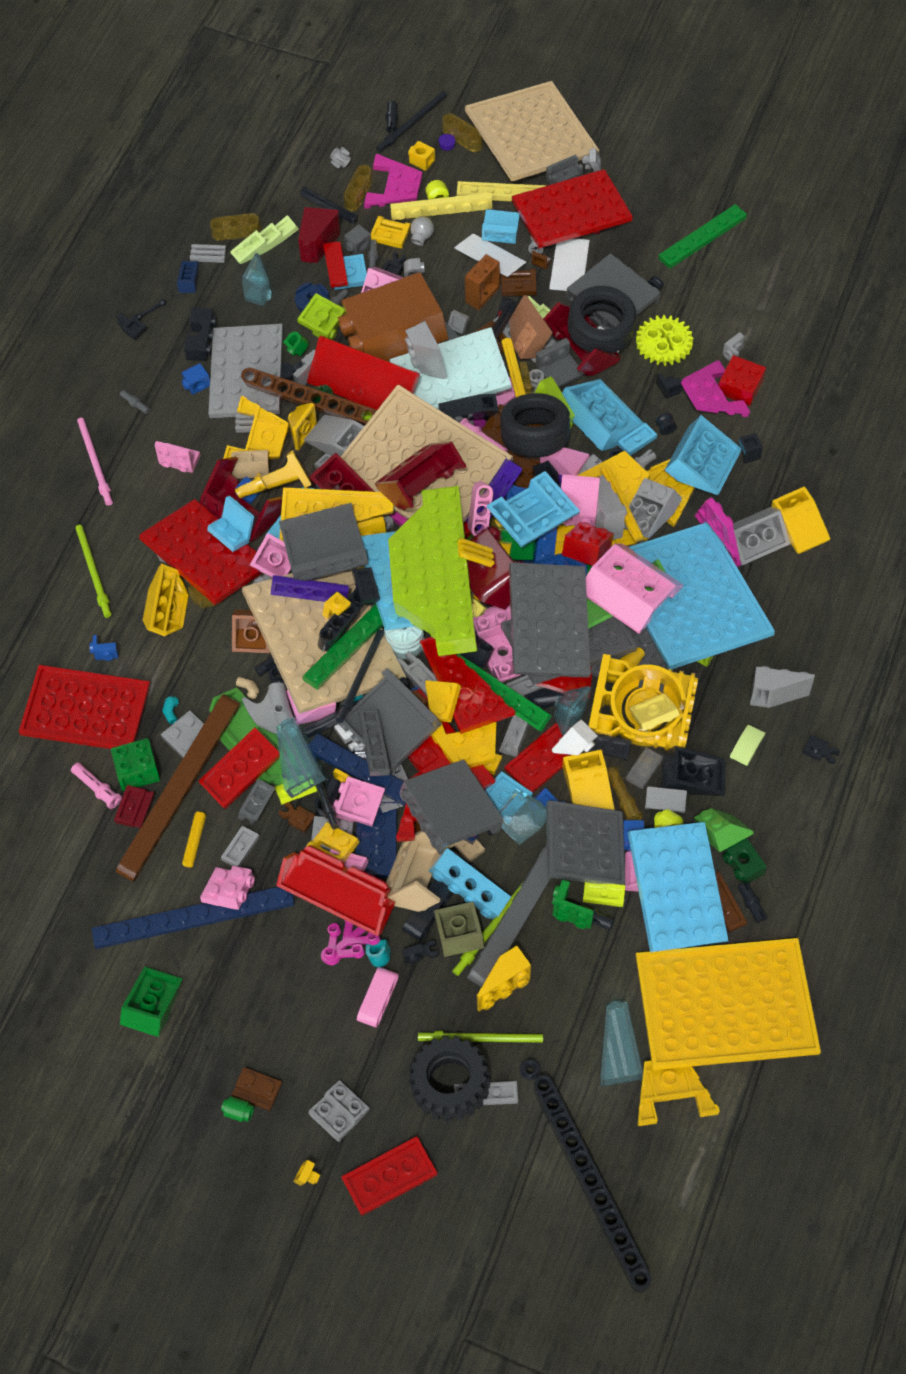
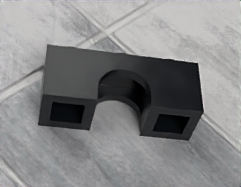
(199, 346)

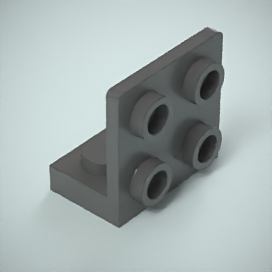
(558, 363)

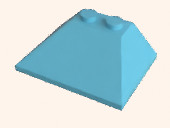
(534, 510)

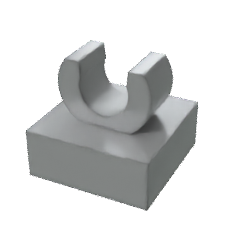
(592, 161)
(458, 321)

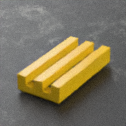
(475, 552)

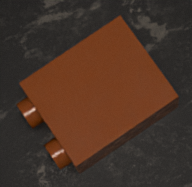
(384, 313)

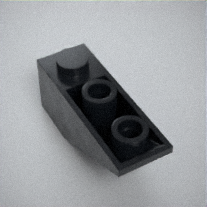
(472, 407)

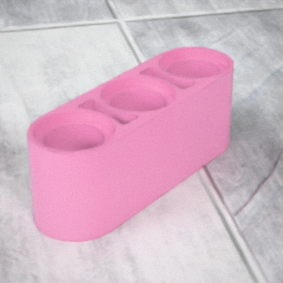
(477, 501)
(377, 997)

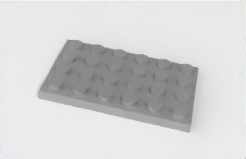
(234, 351)

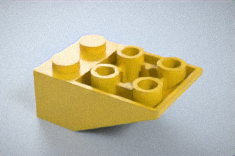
(801, 520)
(588, 780)
(508, 973)

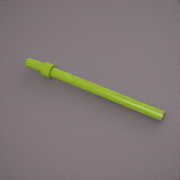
(102, 598)
(468, 957)
(483, 1037)

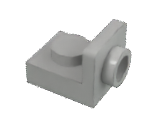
(733, 346)

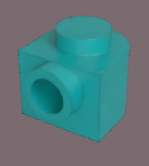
(378, 954)

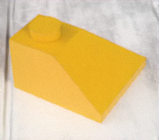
(301, 423)

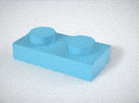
(637, 439)

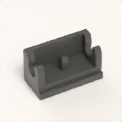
(564, 170)
(256, 801)

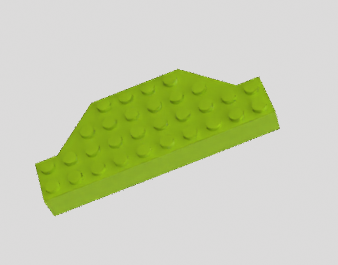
(430, 576)

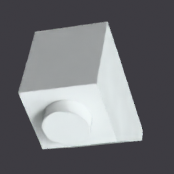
(576, 740)

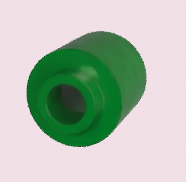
(237, 1109)

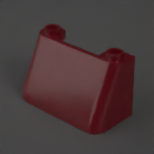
(491, 583)

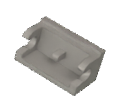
(514, 736)
(665, 799)

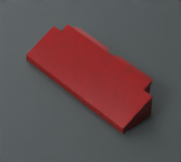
(337, 889)

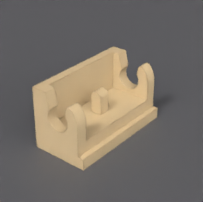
(251, 463)

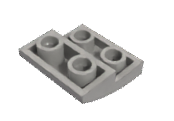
(338, 1111)

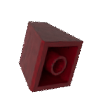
(316, 229)

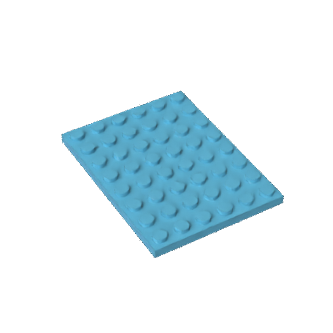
(713, 607)

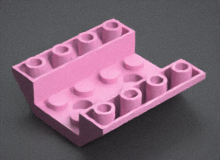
(623, 590)
(489, 629)

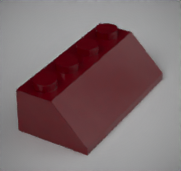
(338, 475)

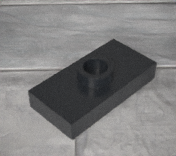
(365, 585)

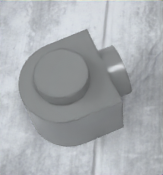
(413, 266)

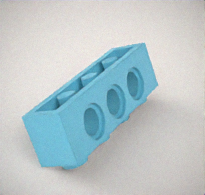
(480, 884)

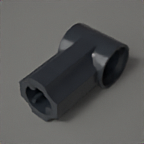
(332, 789)

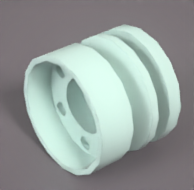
(405, 640)

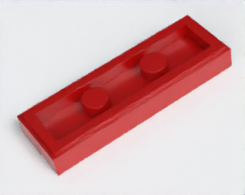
(335, 264)

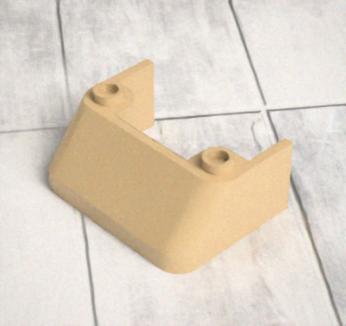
(411, 875)

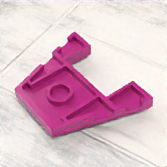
(401, 186)
(707, 394)
(721, 524)

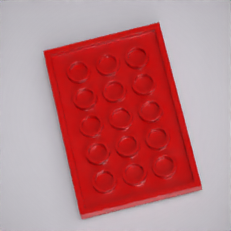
(571, 208)
(198, 555)
(84, 707)

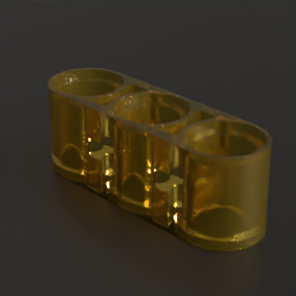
(463, 132)
(357, 188)
(234, 226)

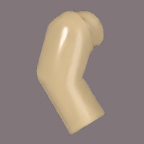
(250, 685)

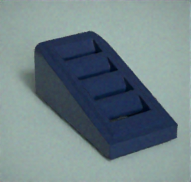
(188, 276)

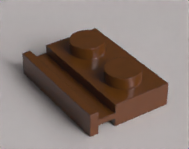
(257, 1089)

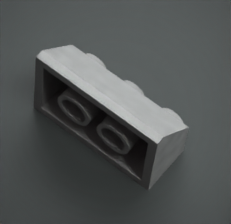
(425, 351)
(760, 534)

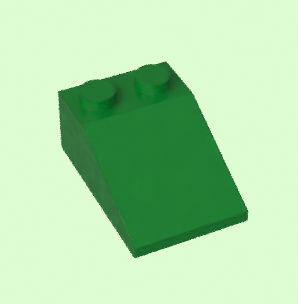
(150, 1001)

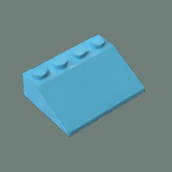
(600, 413)
(703, 457)

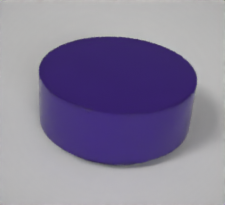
(446, 142)

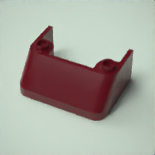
(592, 362)
(419, 471)
(223, 484)

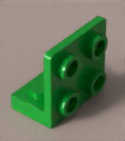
(135, 764)

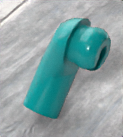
(169, 704)

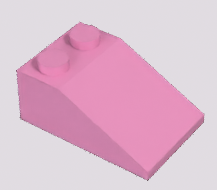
(584, 494)

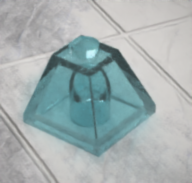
(256, 283)
(570, 708)
(522, 816)

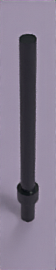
(391, 138)
(347, 704)
(329, 810)

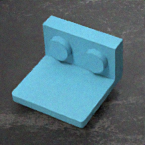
(500, 226)
(234, 526)

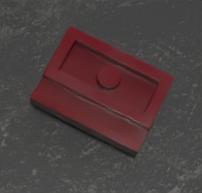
(134, 807)

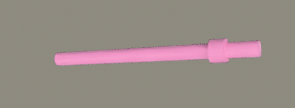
(103, 487)

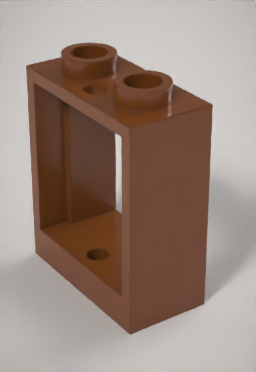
(480, 280)

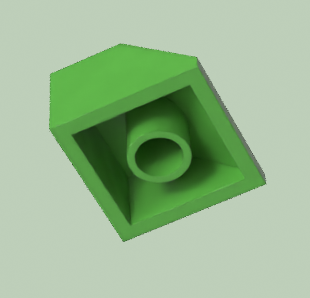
(723, 828)

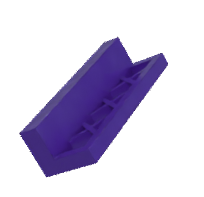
(501, 482)
(306, 589)

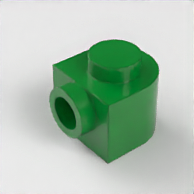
(296, 343)

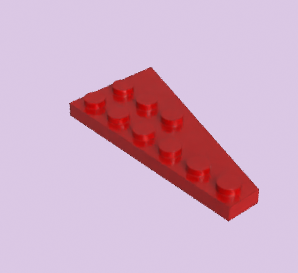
(476, 701)

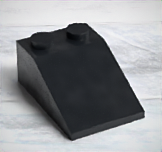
(693, 772)

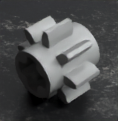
(340, 157)

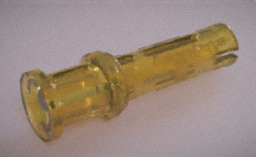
(627, 802)

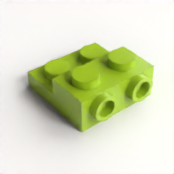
(321, 317)

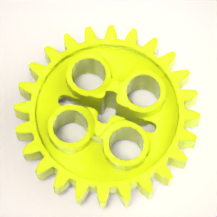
(664, 340)

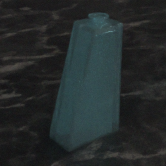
(297, 759)
(620, 1051)

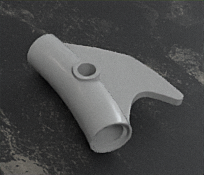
(272, 709)

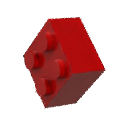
(742, 380)
(587, 543)

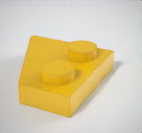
(442, 699)

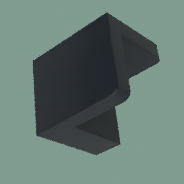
(669, 385)
(751, 447)
(548, 467)

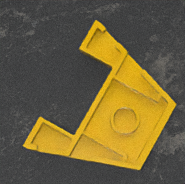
(266, 433)
(626, 472)
(660, 476)
(475, 746)
(671, 1085)

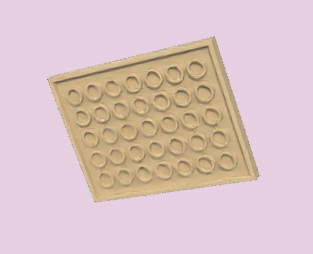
(404, 427)
(292, 636)

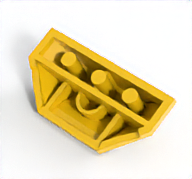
(165, 602)

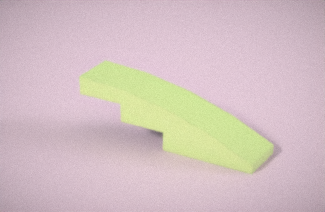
(264, 240)

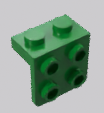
(570, 912)

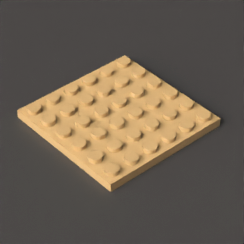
(530, 129)

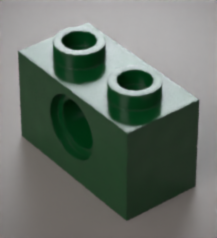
(744, 872)

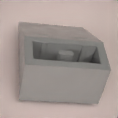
(333, 434)
(653, 506)
(610, 510)
(779, 686)

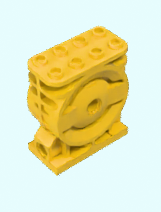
(676, 687)

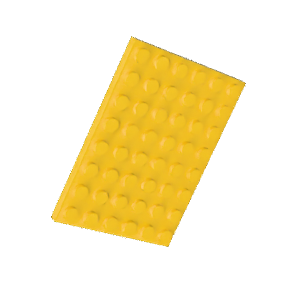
(726, 1004)

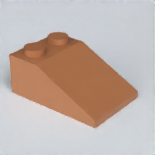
(528, 330)

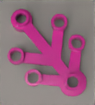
(334, 952)

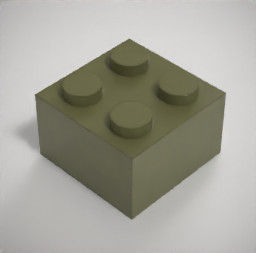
(459, 929)

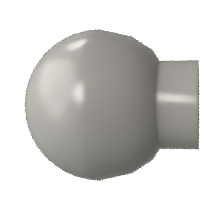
(421, 230)

